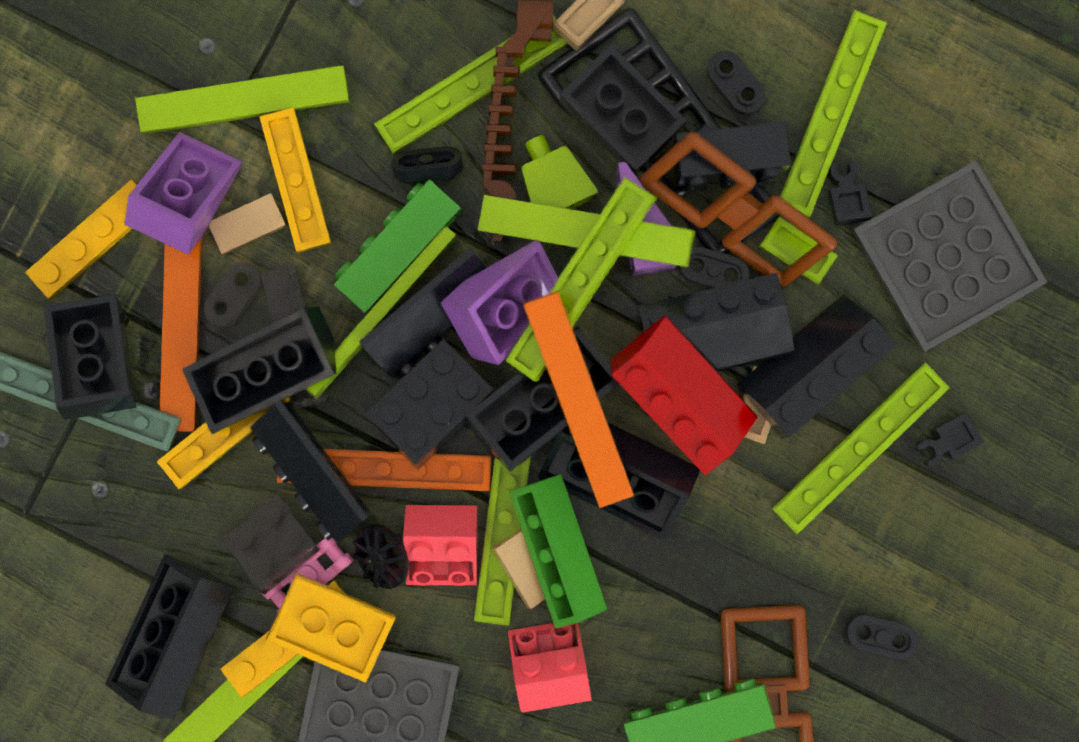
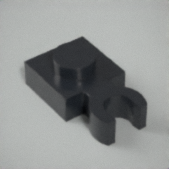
(848, 200)
(954, 438)

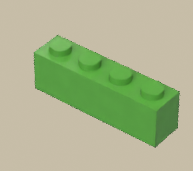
(397, 246)
(558, 551)
(708, 719)

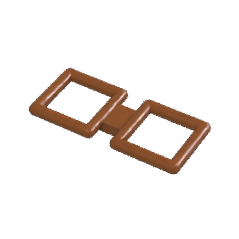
(737, 209)
(776, 687)

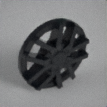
(381, 557)

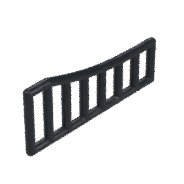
(668, 72)

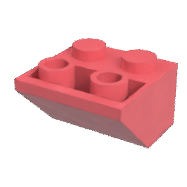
(441, 544)
(548, 666)

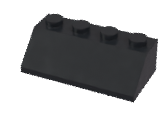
(419, 321)
(730, 322)
(826, 361)
(263, 368)
(528, 412)
(311, 472)
(656, 477)
(168, 638)

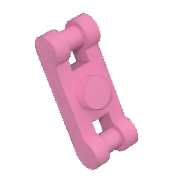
(314, 569)

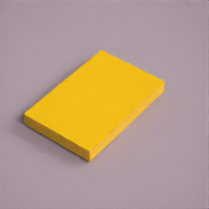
(330, 627)

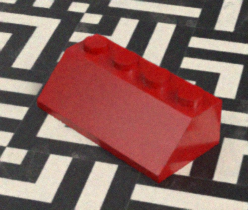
(683, 394)

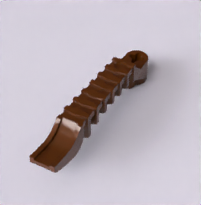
(532, 24)

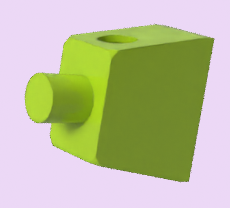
(555, 177)

